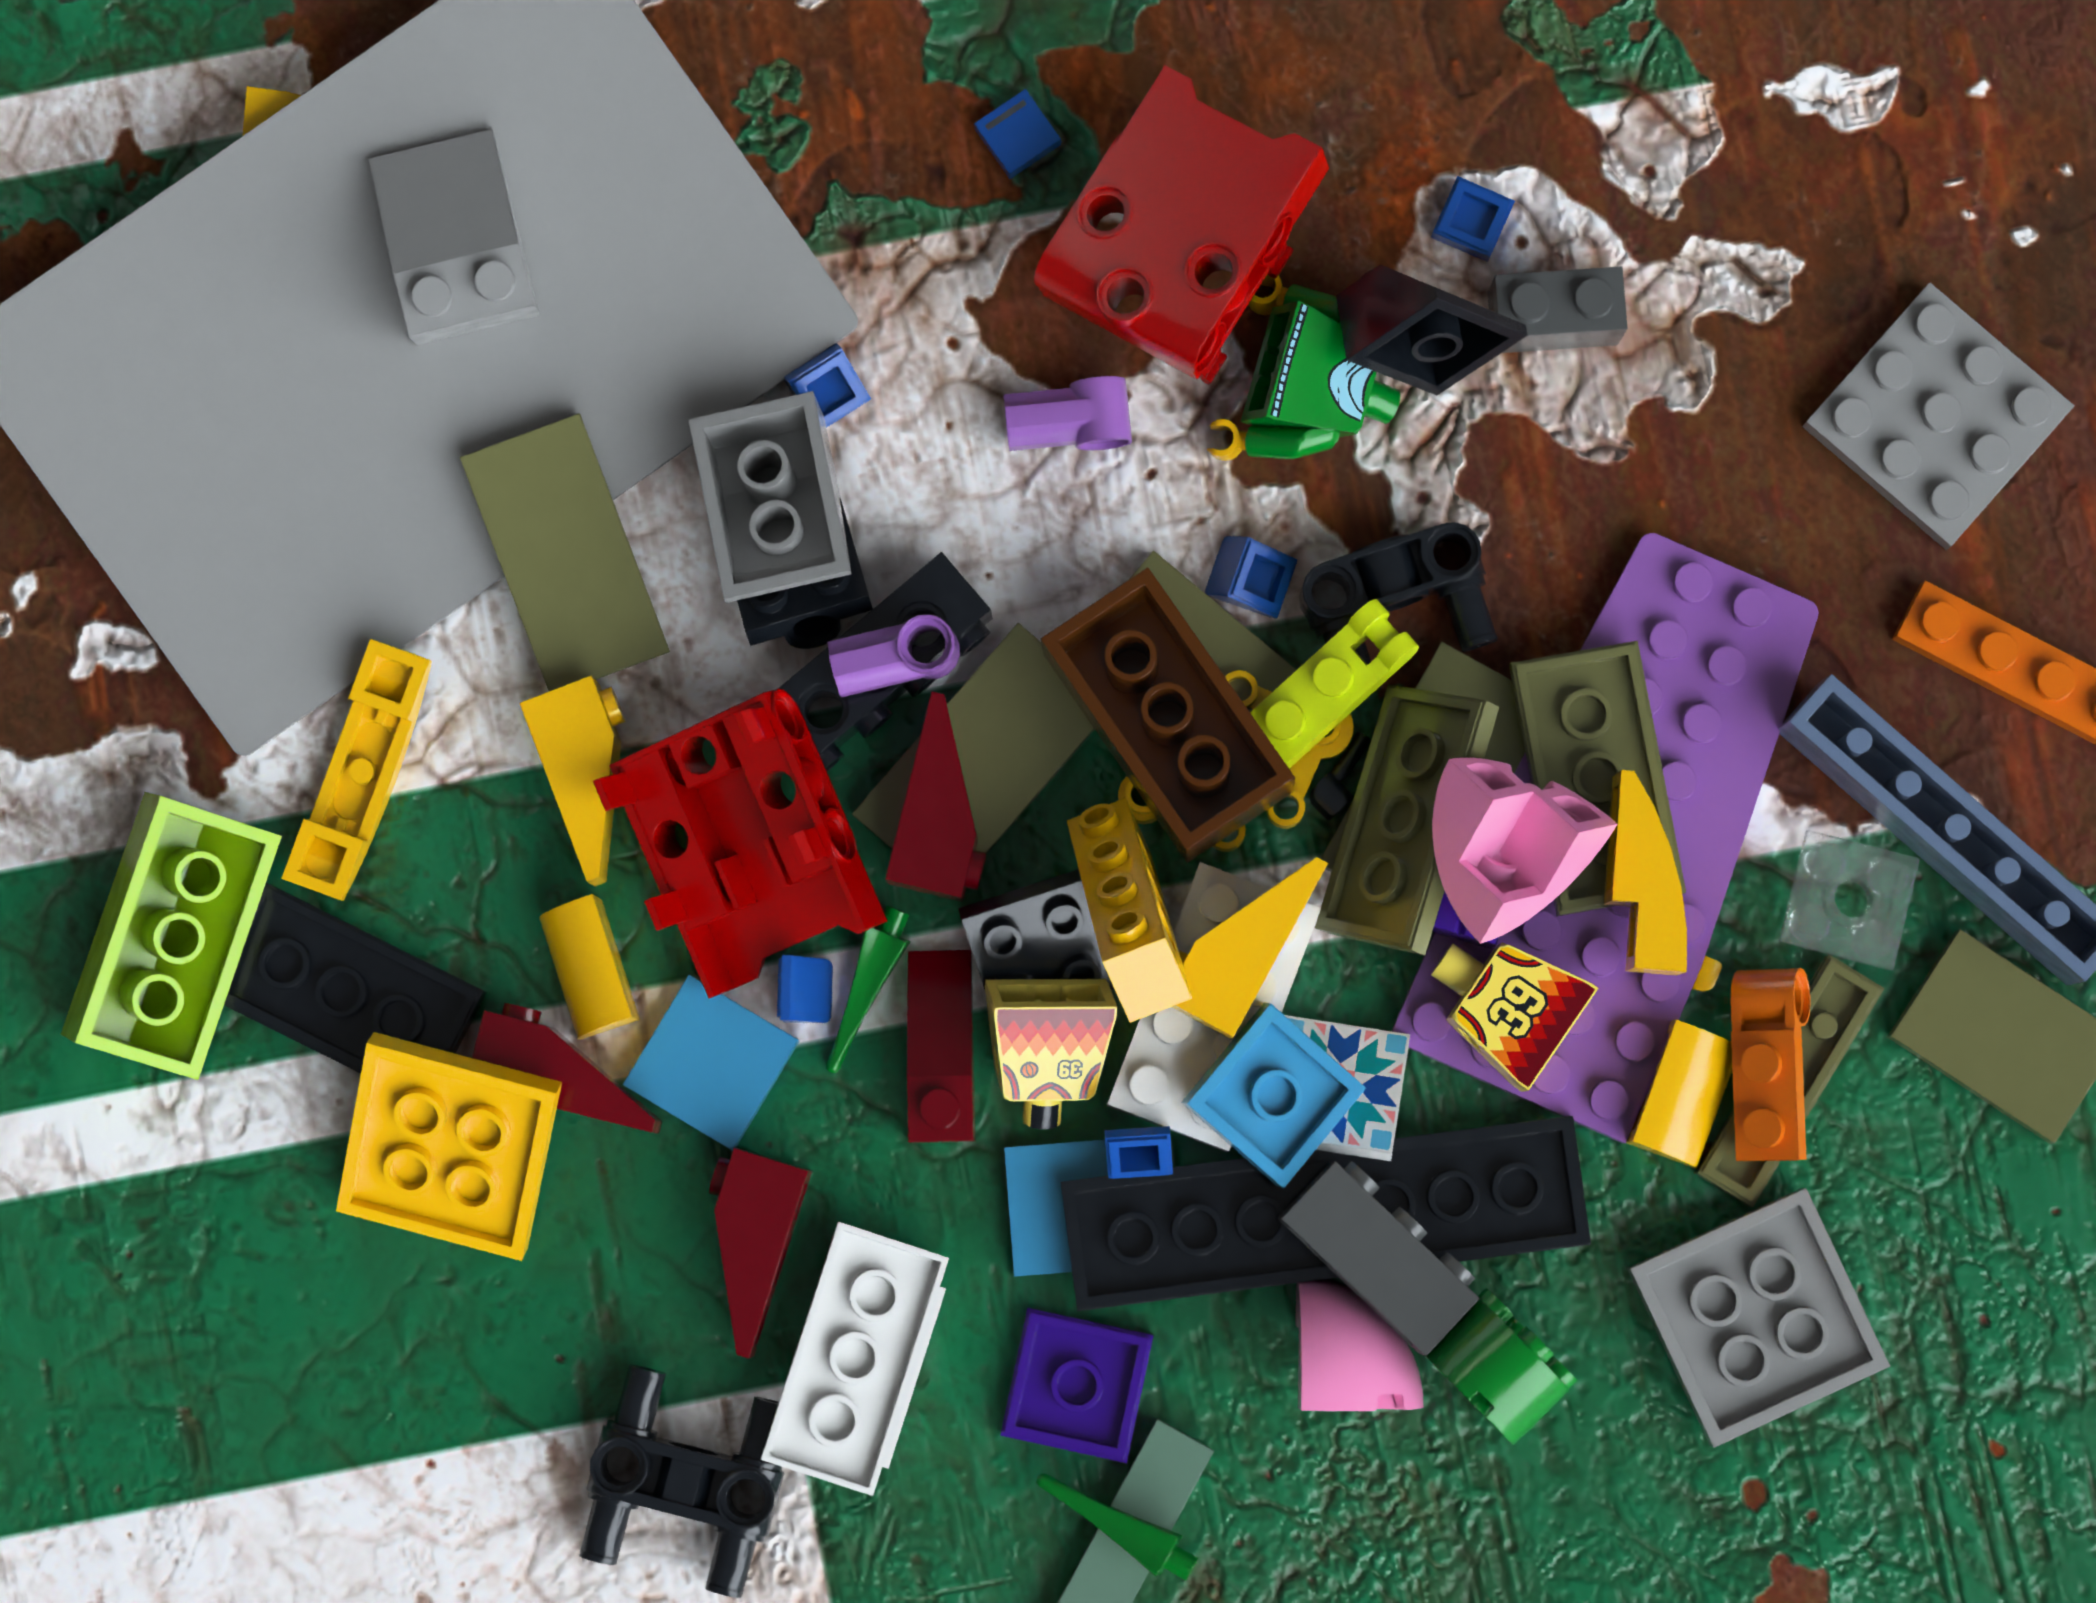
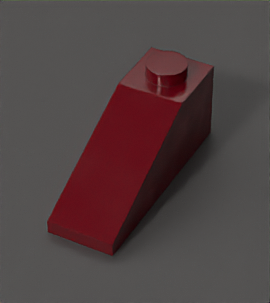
(936, 827)
(525, 1045)
(940, 1047)
(755, 1227)

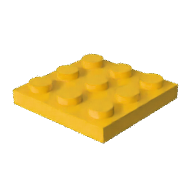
(448, 1146)

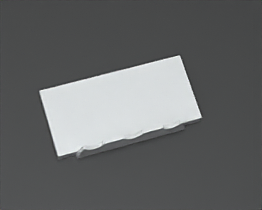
(857, 1359)

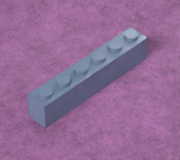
(1946, 828)

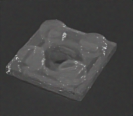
(1812, 913)

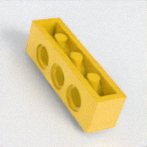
(1128, 910)

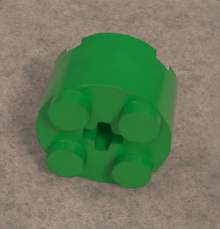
(1501, 1367)

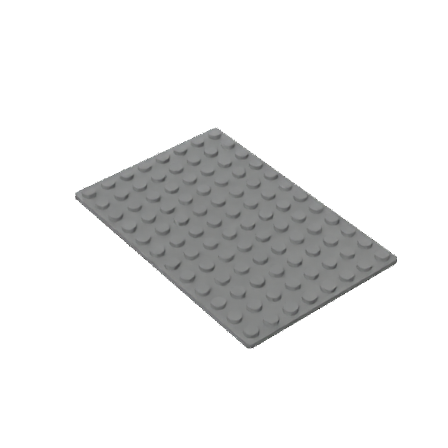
(238, 381)

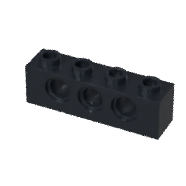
(934, 591)

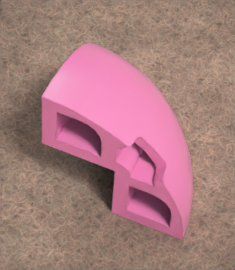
(1508, 844)
(1350, 1354)

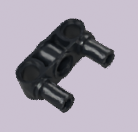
(1401, 574)

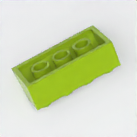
(170, 936)

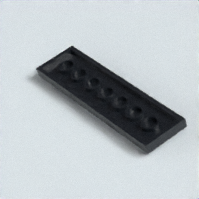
(1220, 1231)

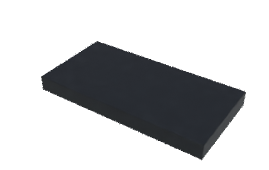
(340, 984)

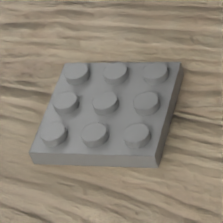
(1938, 416)
(1758, 1317)

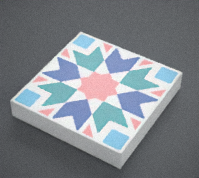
(1378, 1063)

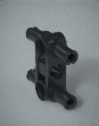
(680, 1483)

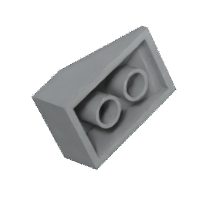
(452, 237)
(771, 496)

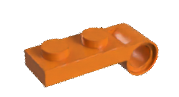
(1768, 1063)

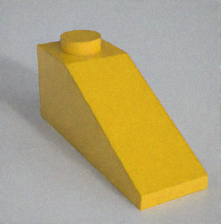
(576, 745)
(1236, 956)

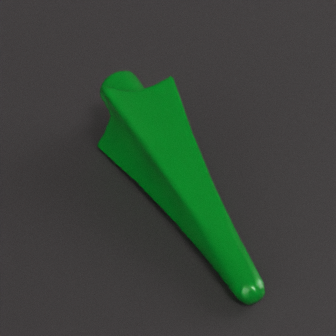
(877, 958)
(1144, 1541)

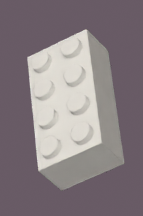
(1175, 1050)

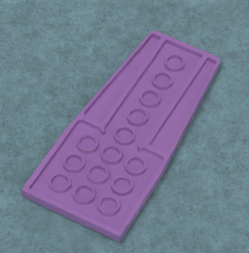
(1718, 681)

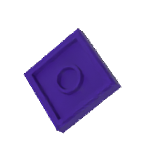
(1077, 1385)

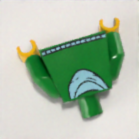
(1302, 383)

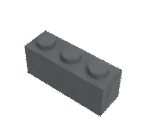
(1380, 1255)

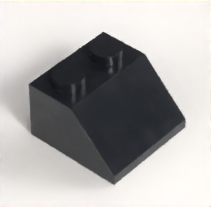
(1419, 330)

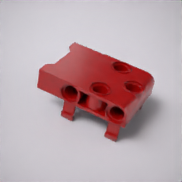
(1194, 202)
(754, 861)

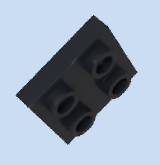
(808, 613)
(1035, 933)

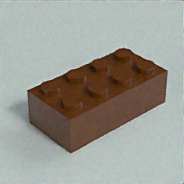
(1167, 715)

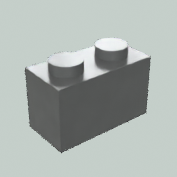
(1563, 307)

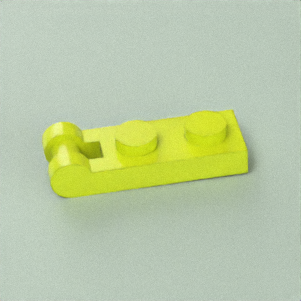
(1332, 683)

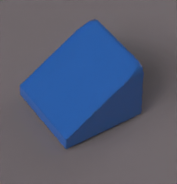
(833, 383)
(1251, 575)
(804, 989)
(1139, 1152)

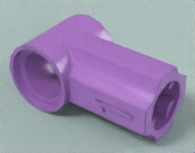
(1087, 415)
(886, 656)

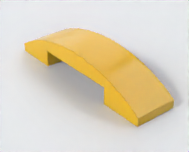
(361, 771)

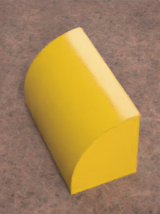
(589, 966)
(1684, 1095)

